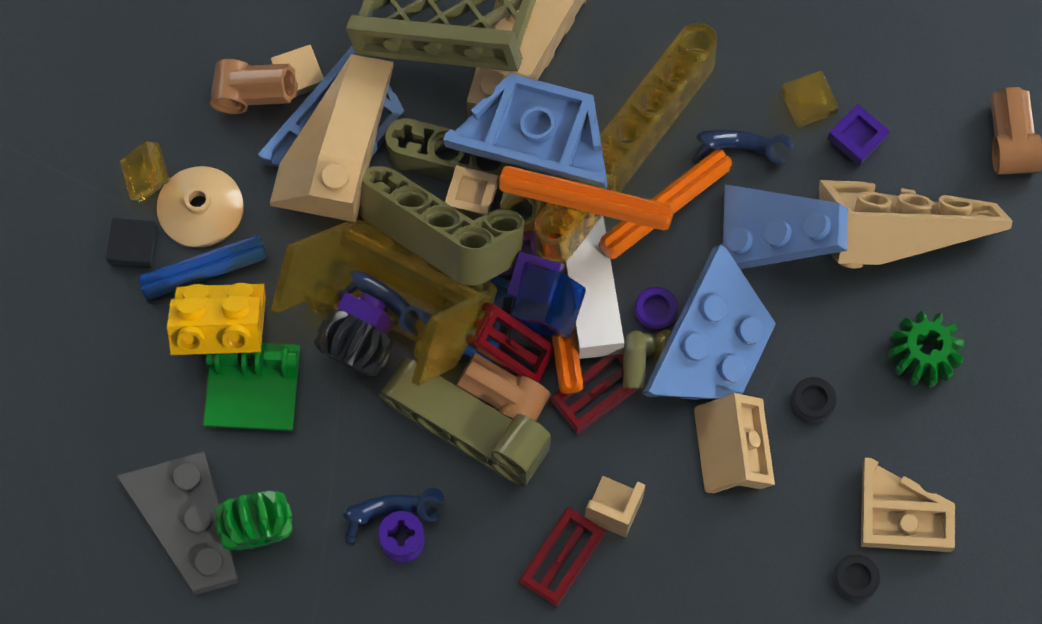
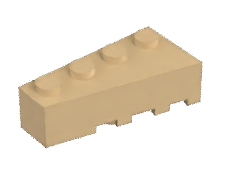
(545, 30)

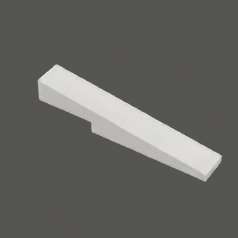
(598, 321)

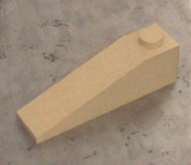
(901, 226)

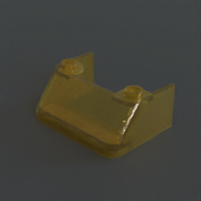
(322, 266)

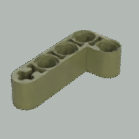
(414, 161)
(437, 232)
(502, 444)

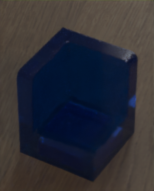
(549, 302)

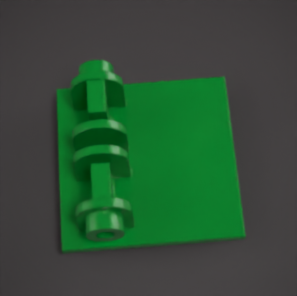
(253, 388)

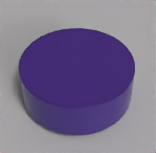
(655, 309)

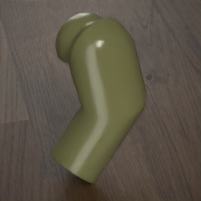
(636, 348)

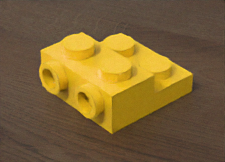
(216, 319)

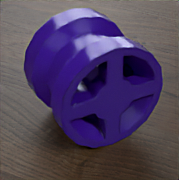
(401, 547)

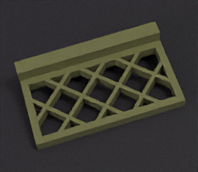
(439, 40)

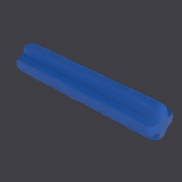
(202, 267)

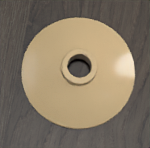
(201, 225)

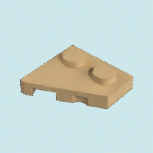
(902, 514)

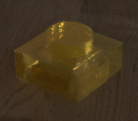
(809, 98)
(144, 171)

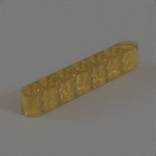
(637, 125)

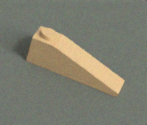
(336, 144)

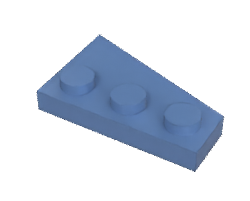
(780, 227)

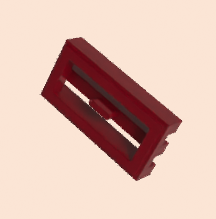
(485, 328)
(569, 413)
(541, 589)

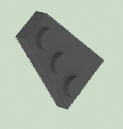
(180, 509)

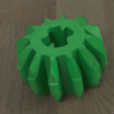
(942, 357)
(253, 520)

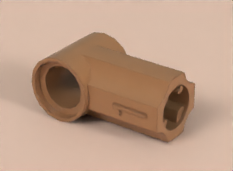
(240, 85)
(1015, 144)
(502, 390)

